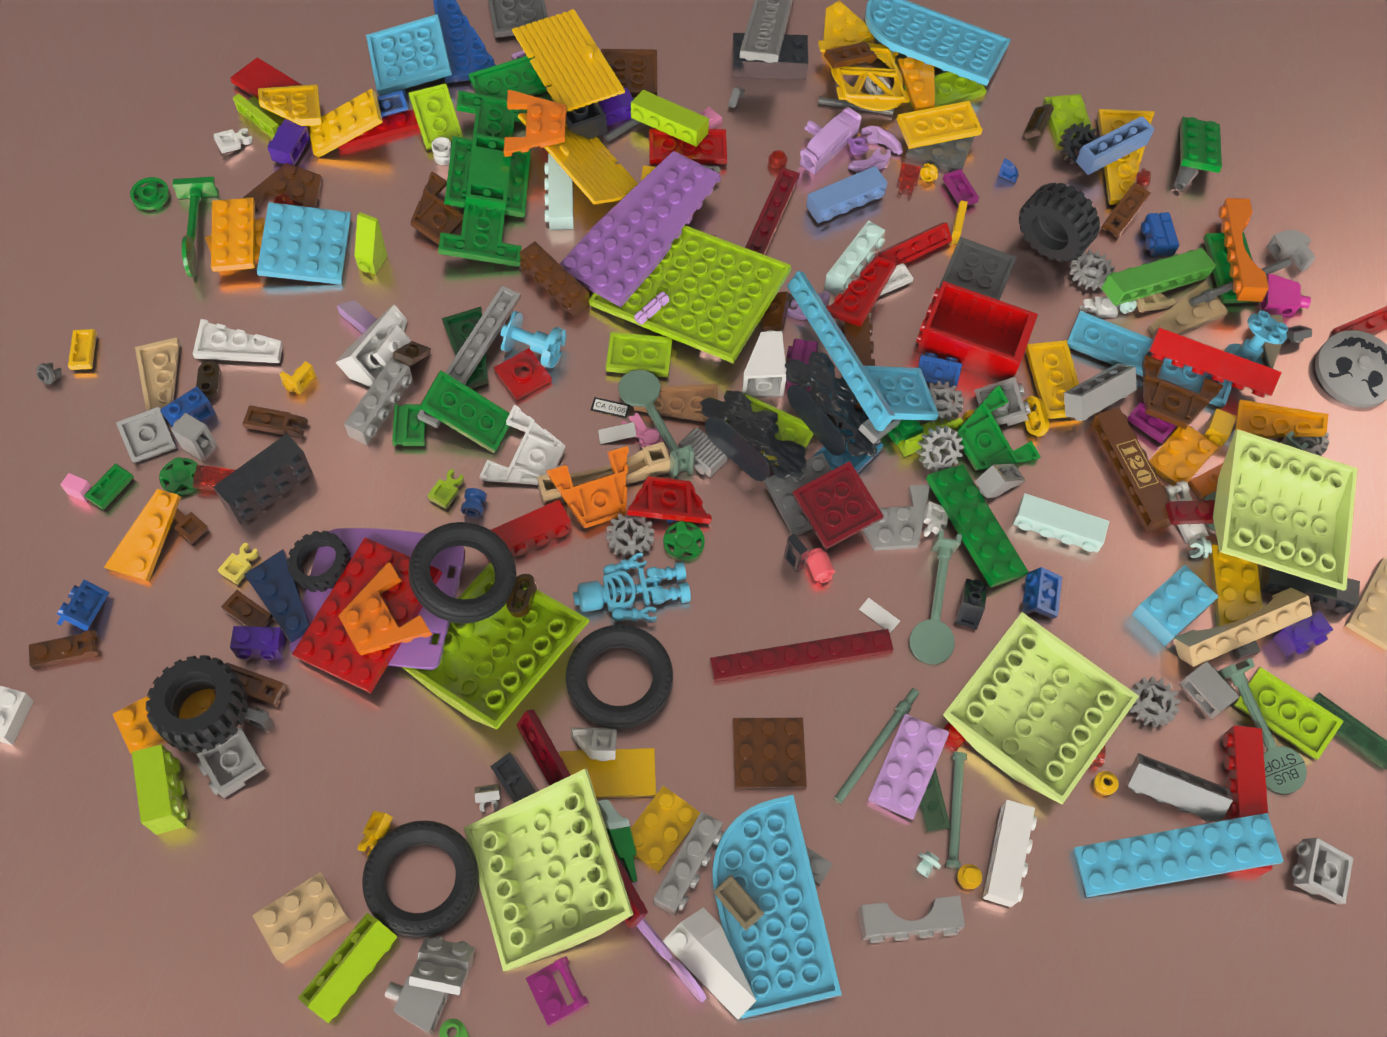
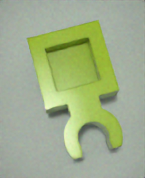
(445, 491)

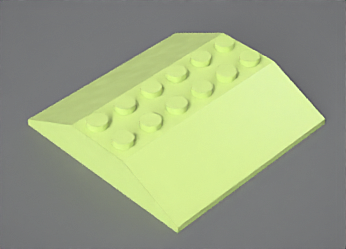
(1286, 509)
(1039, 709)
(548, 872)

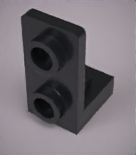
(972, 604)

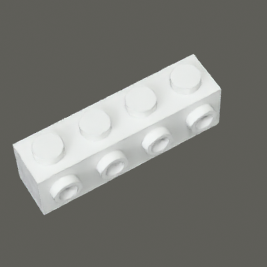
(1009, 853)

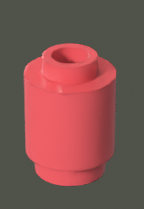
(820, 565)

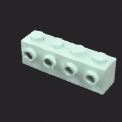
(855, 258)

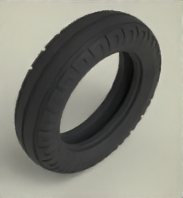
(456, 609)
(619, 637)
(444, 915)

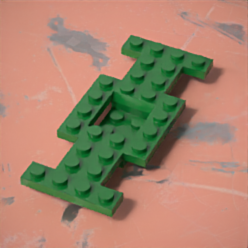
(494, 184)

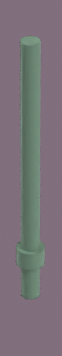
(901, 709)

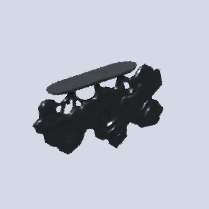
(832, 398)
(751, 428)

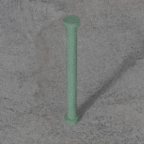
(953, 861)

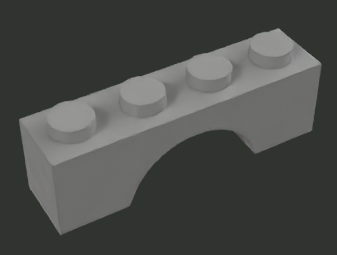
(880, 922)

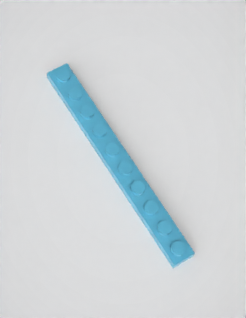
(841, 351)

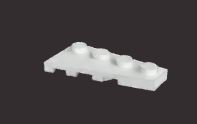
(222, 343)

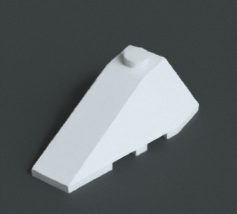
(358, 360)
(707, 953)

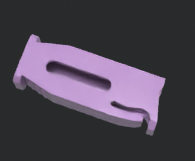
(829, 139)

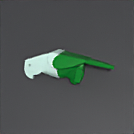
(620, 837)

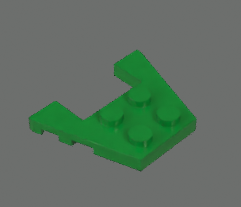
(984, 440)

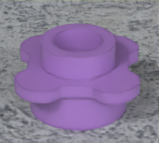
(858, 145)

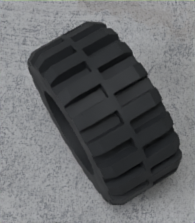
(1059, 222)
(181, 682)

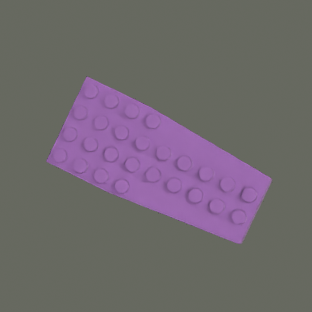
(640, 229)

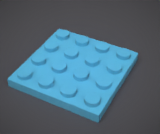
(408, 55)
(304, 243)

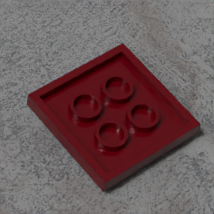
(837, 505)

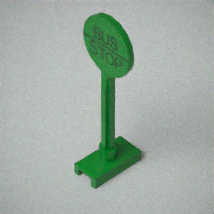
(194, 190)

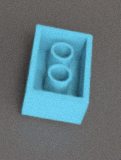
(1175, 605)

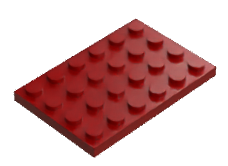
(326, 639)

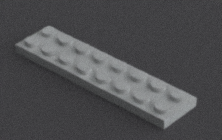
(766, 30)

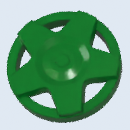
(150, 194)
(179, 476)
(683, 541)

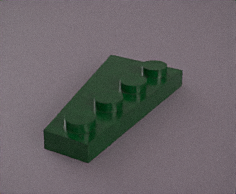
(458, 330)

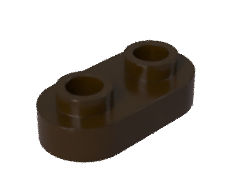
(209, 379)
(521, 600)

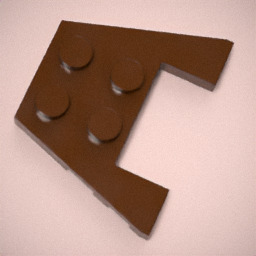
(298, 183)
(433, 215)
(1171, 401)

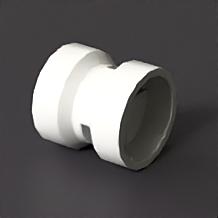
(441, 150)

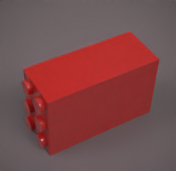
(976, 330)

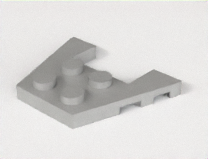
(900, 525)

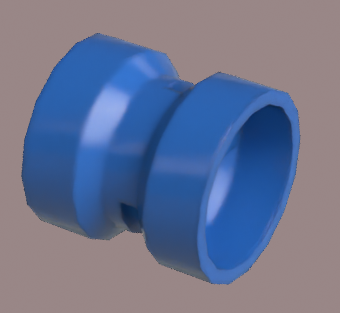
(473, 502)

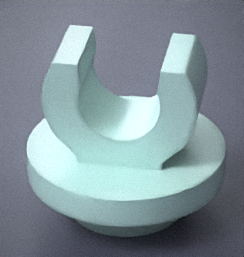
(1127, 307)
(1203, 547)
(926, 865)

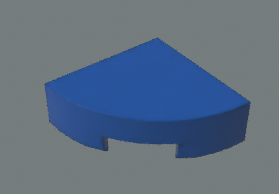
(1008, 171)

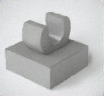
(487, 793)

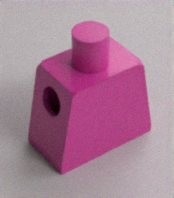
(1283, 297)

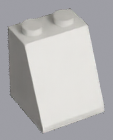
(766, 367)

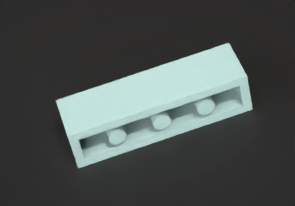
(558, 197)
(1061, 523)

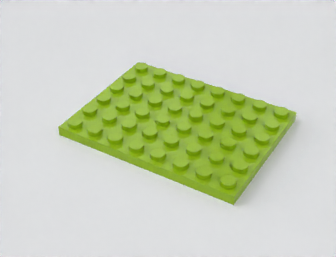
(712, 291)

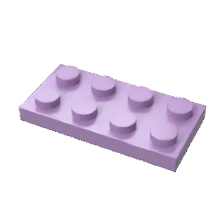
(908, 766)

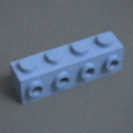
(1114, 145)
(846, 194)

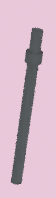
(1210, 294)

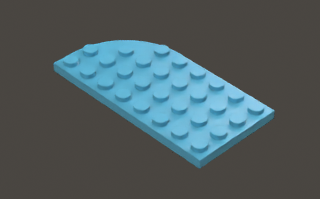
(936, 38)
(788, 948)

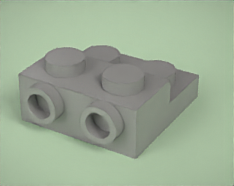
(1013, 411)
(230, 764)
(1322, 869)
(442, 965)

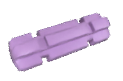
(651, 308)

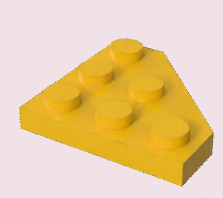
(844, 25)
(294, 103)

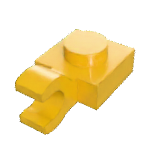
(375, 829)

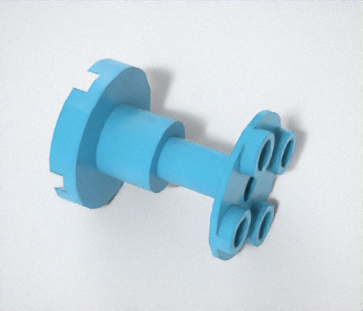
(1265, 330)
(539, 342)

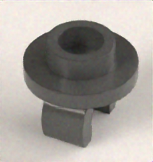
(46, 373)

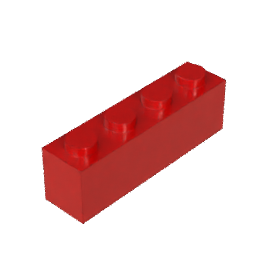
(534, 528)

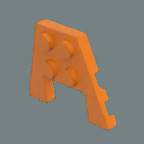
(544, 123)
(598, 498)
(372, 623)

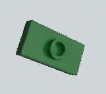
(109, 486)

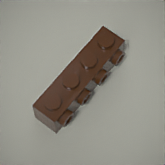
(554, 279)

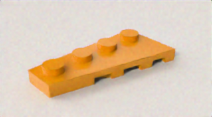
(919, 82)
(1278, 421)
(145, 539)

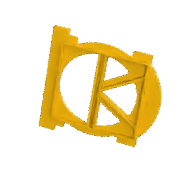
(887, 101)

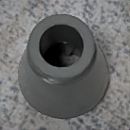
(1184, 177)

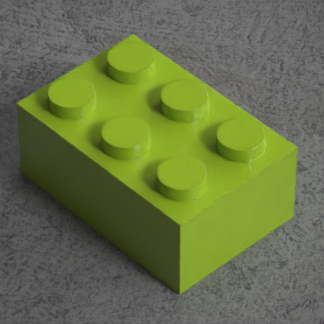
(159, 789)

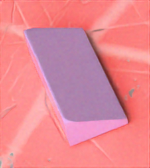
(356, 315)

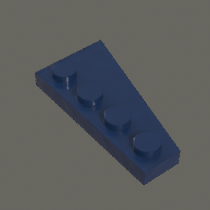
(280, 594)

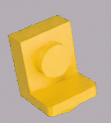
(300, 379)

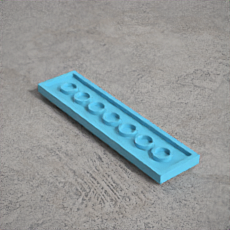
(1123, 346)
(1177, 855)

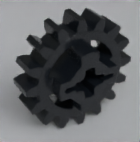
(1082, 136)

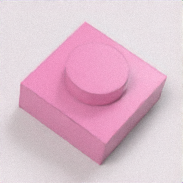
(714, 118)

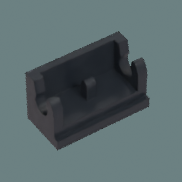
(514, 777)

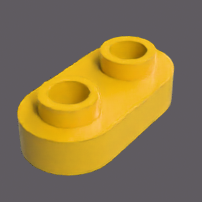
(1038, 420)

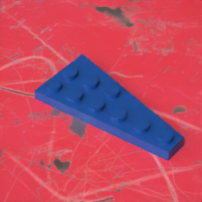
(462, 43)

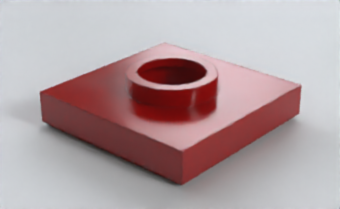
(522, 386)

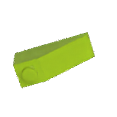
(369, 244)

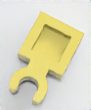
(237, 566)

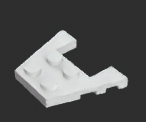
(534, 456)

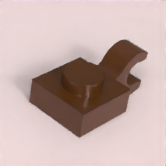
(189, 526)

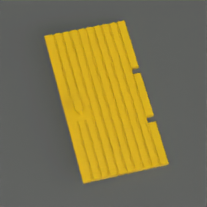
(568, 60)
(591, 167)

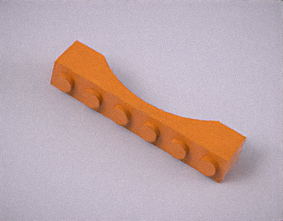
(1249, 280)

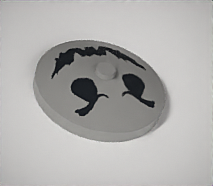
(1354, 368)

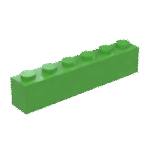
(1158, 276)

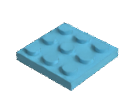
(904, 392)

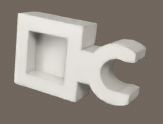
(231, 141)
(935, 518)

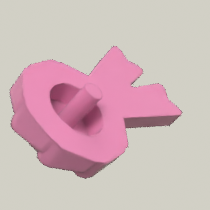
(646, 435)

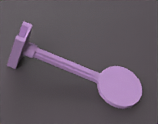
(665, 952)

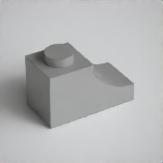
(999, 479)

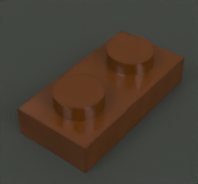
(246, 610)

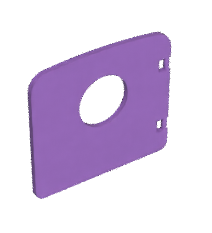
(420, 651)

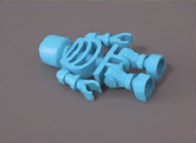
(593, 595)

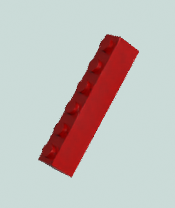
(1215, 362)
(1246, 776)

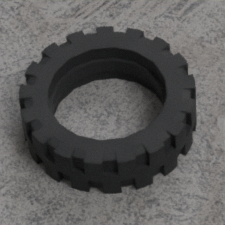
(305, 547)

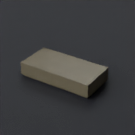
(738, 902)

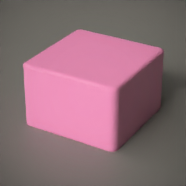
(76, 486)

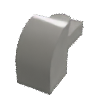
(1293, 245)

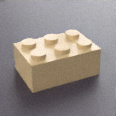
(301, 918)

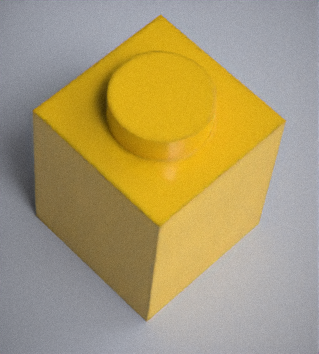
(1219, 427)

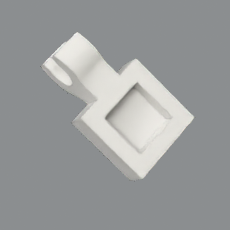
(1100, 306)

